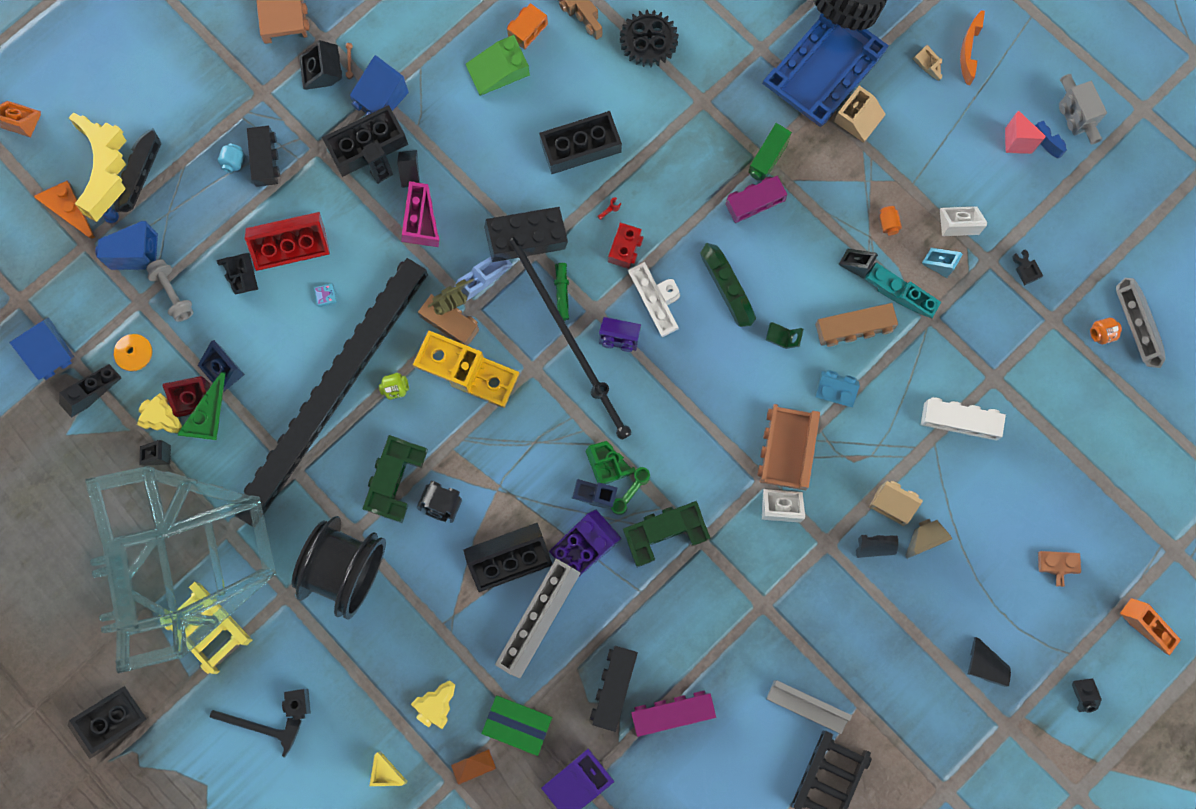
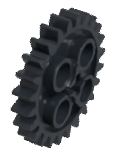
(647, 23)

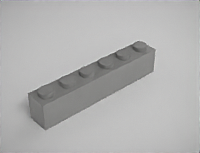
(537, 618)

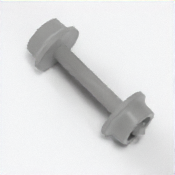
(159, 271)

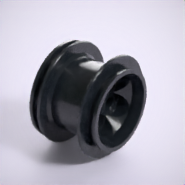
(338, 566)

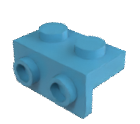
(837, 388)

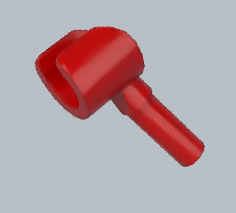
(611, 208)

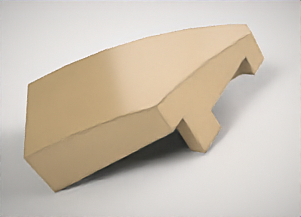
(929, 62)

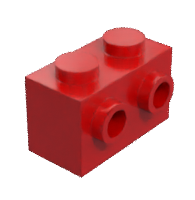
(625, 246)

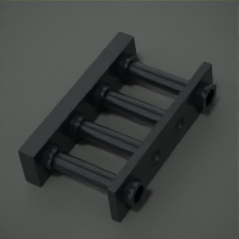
(818, 762)

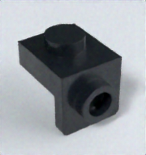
(1087, 695)

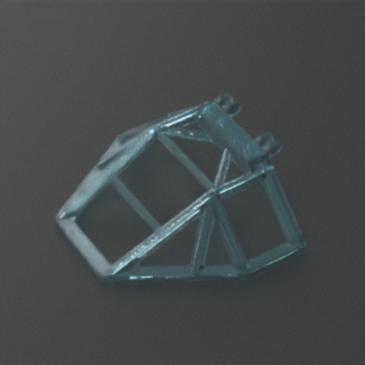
(121, 574)

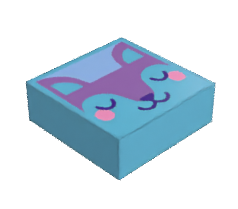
(325, 295)

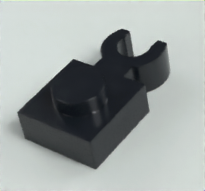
(1028, 269)

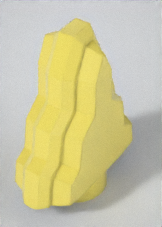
(158, 415)
(435, 705)

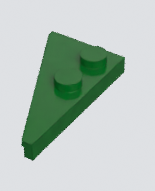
(205, 418)

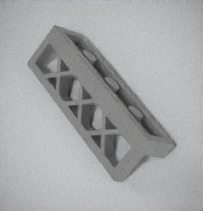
(808, 706)

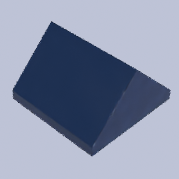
(216, 361)

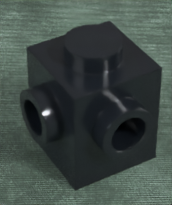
(296, 704)

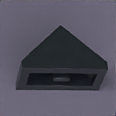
(408, 167)
(858, 261)
(155, 453)

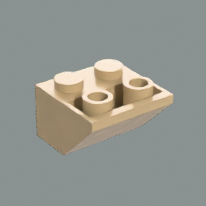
(860, 114)
(895, 502)

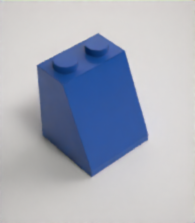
(378, 88)
(129, 248)
(43, 349)

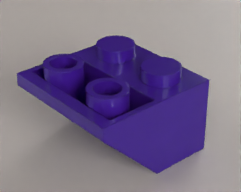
(619, 334)

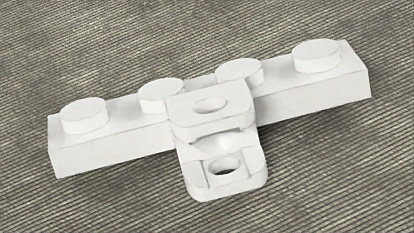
(656, 297)

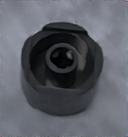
(440, 502)

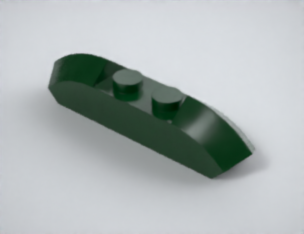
(728, 285)

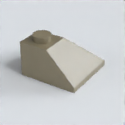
(926, 537)

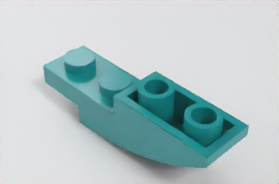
(901, 292)

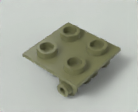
(450, 298)

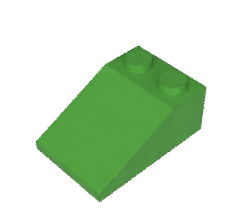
(498, 66)

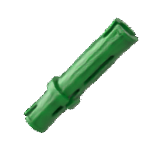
(562, 290)

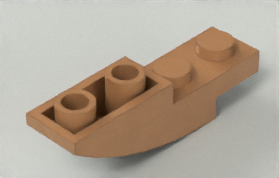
(585, 12)

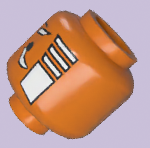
(1106, 331)

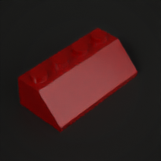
(287, 241)

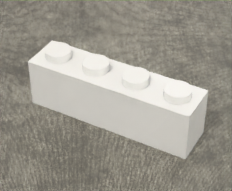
(963, 419)

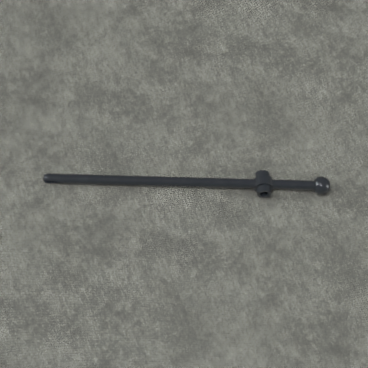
(599, 389)

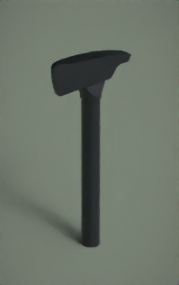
(286, 736)

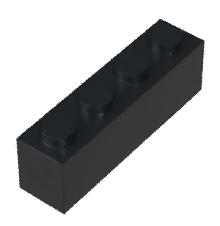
(614, 689)

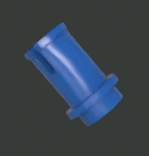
(111, 215)

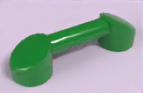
(642, 477)

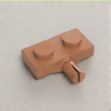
(1059, 564)

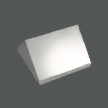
(962, 221)
(783, 506)

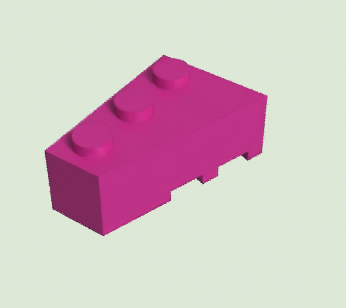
(419, 219)

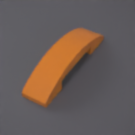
(968, 65)

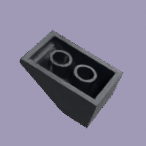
(106, 722)

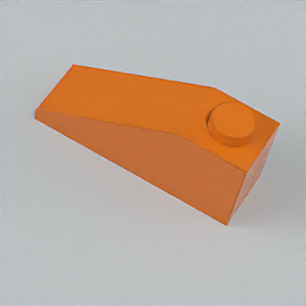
(1150, 625)

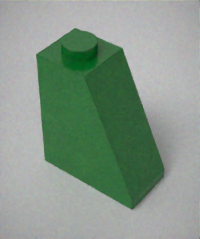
(770, 152)

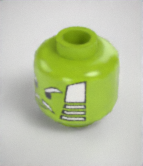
(394, 386)

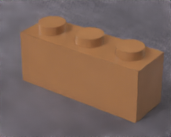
(450, 323)

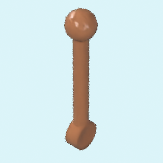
(349, 74)

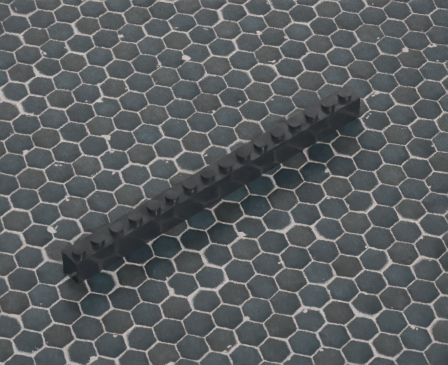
(334, 385)

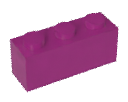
(756, 198)

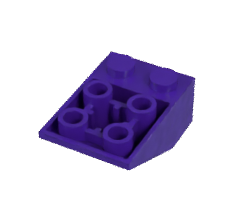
(586, 542)
(578, 782)

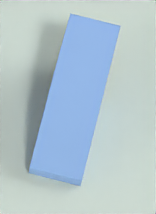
(484, 275)

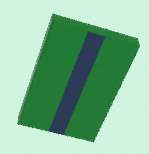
(517, 725)

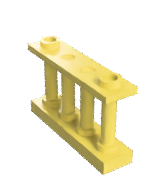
(238, 636)

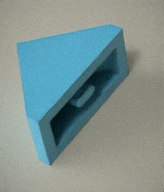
(942, 261)

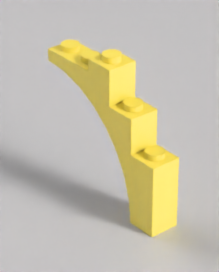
(104, 182)

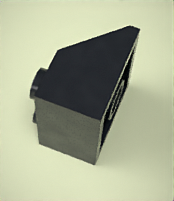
(320, 65)

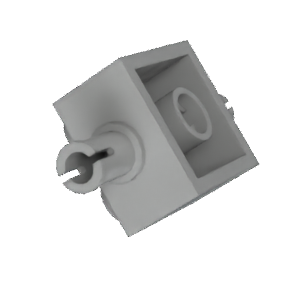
(1082, 108)

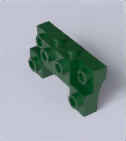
(388, 476)
(665, 526)

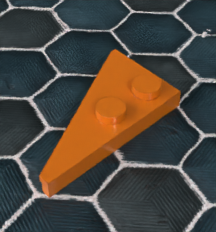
(62, 201)

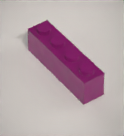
(673, 714)

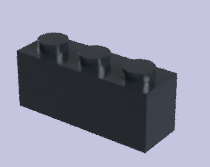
(263, 156)

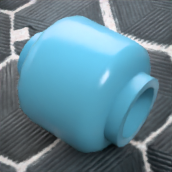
(231, 158)

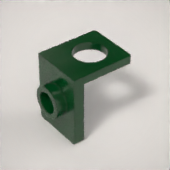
(783, 337)

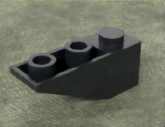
(88, 390)

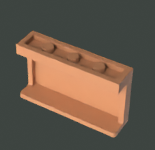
(282, 18)
(788, 448)

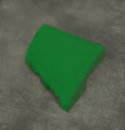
(607, 463)

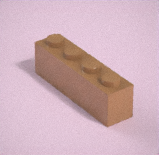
(856, 324)

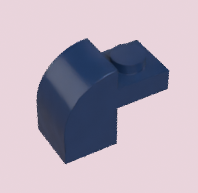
(595, 494)

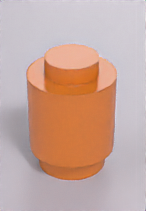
(890, 220)

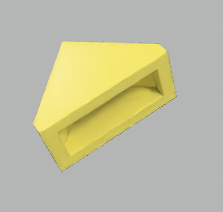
(385, 773)

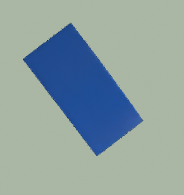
(1052, 144)

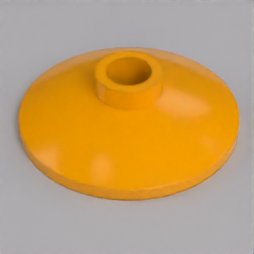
(138, 358)

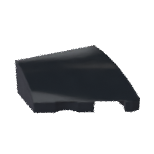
(239, 273)
(877, 546)
(988, 665)

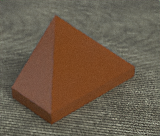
(473, 766)

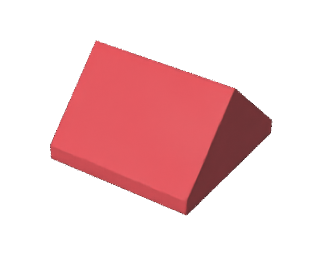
(1022, 135)

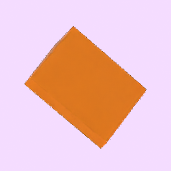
(18, 118)

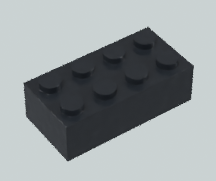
(580, 142)
(535, 230)

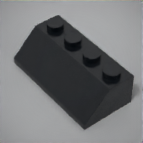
(348, 142)
(507, 557)

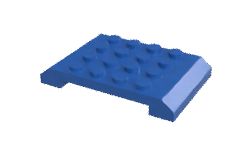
(825, 68)

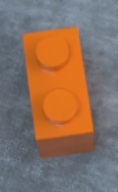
(527, 25)

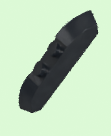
(137, 170)

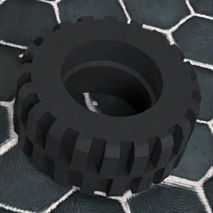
(851, 13)

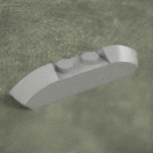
(1141, 322)

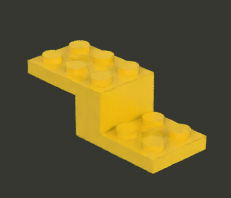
(466, 369)

